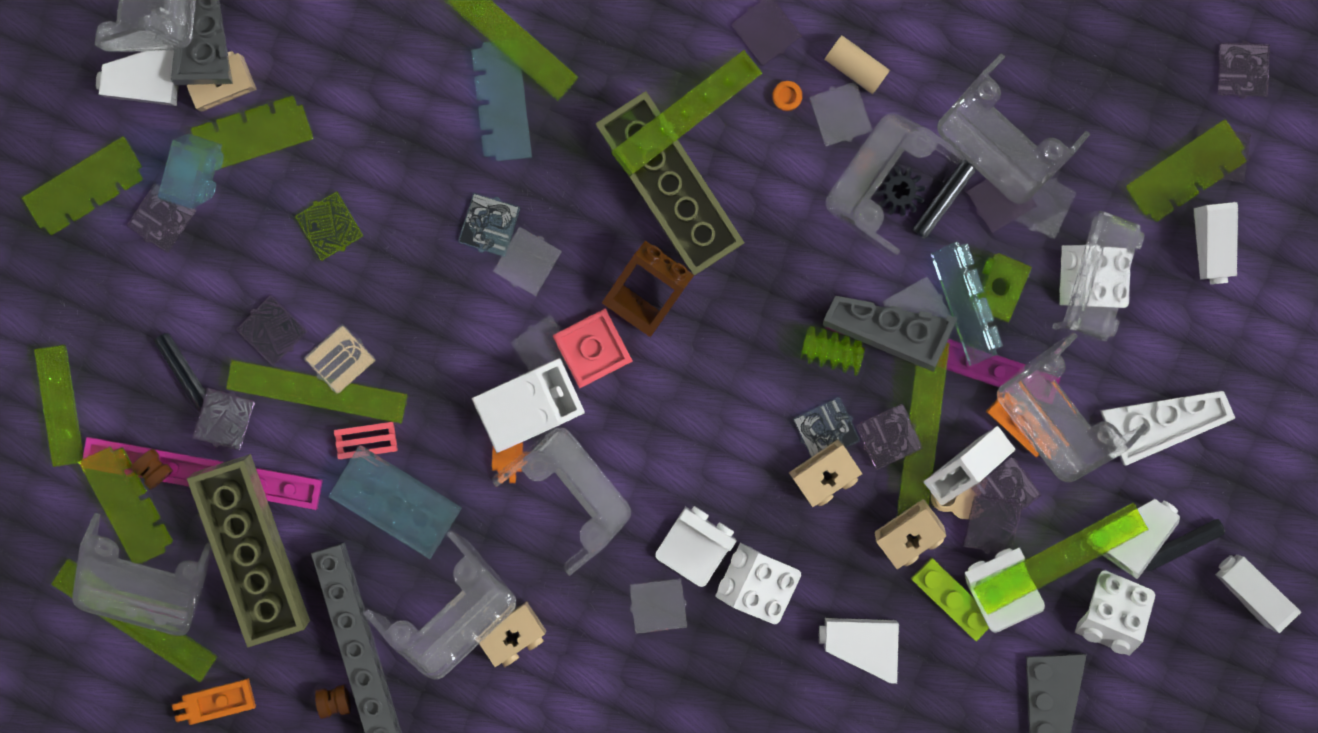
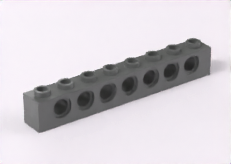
(355, 640)

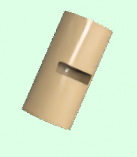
(857, 64)

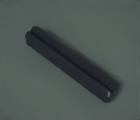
(943, 199)
(181, 369)
(1186, 543)

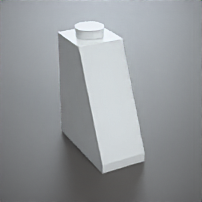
(140, 78)
(1217, 241)
(969, 466)
(1138, 552)
(1257, 593)
(864, 643)

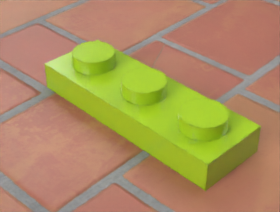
(951, 598)

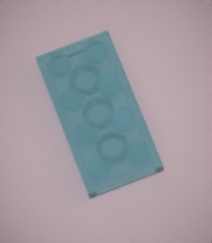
(395, 502)

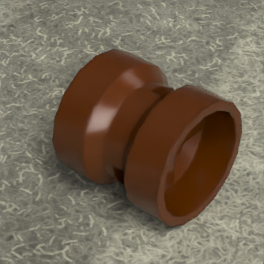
(151, 469)
(333, 701)

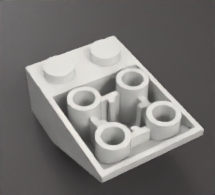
(528, 405)

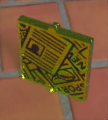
(329, 226)

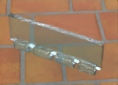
(507, 105)
(961, 295)

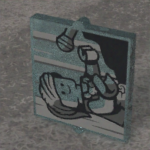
(489, 224)
(826, 425)

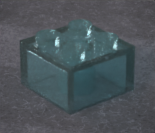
(191, 171)

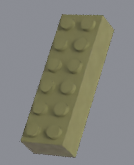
(674, 191)
(248, 550)

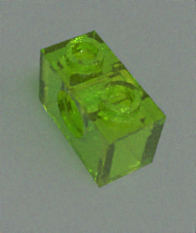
(1013, 274)

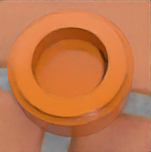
(787, 96)

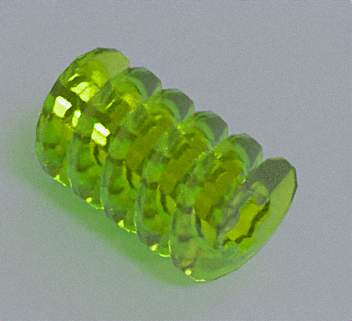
(832, 350)

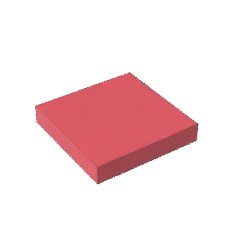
(592, 348)

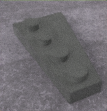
(207, 55)
(902, 333)
(1053, 691)

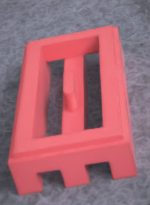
(340, 444)

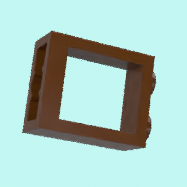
(633, 307)

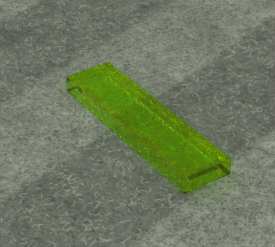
(59, 405)

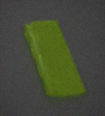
(262, 132)
(1192, 163)
(89, 179)
(120, 501)

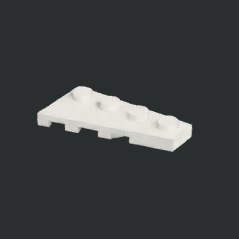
(1168, 421)

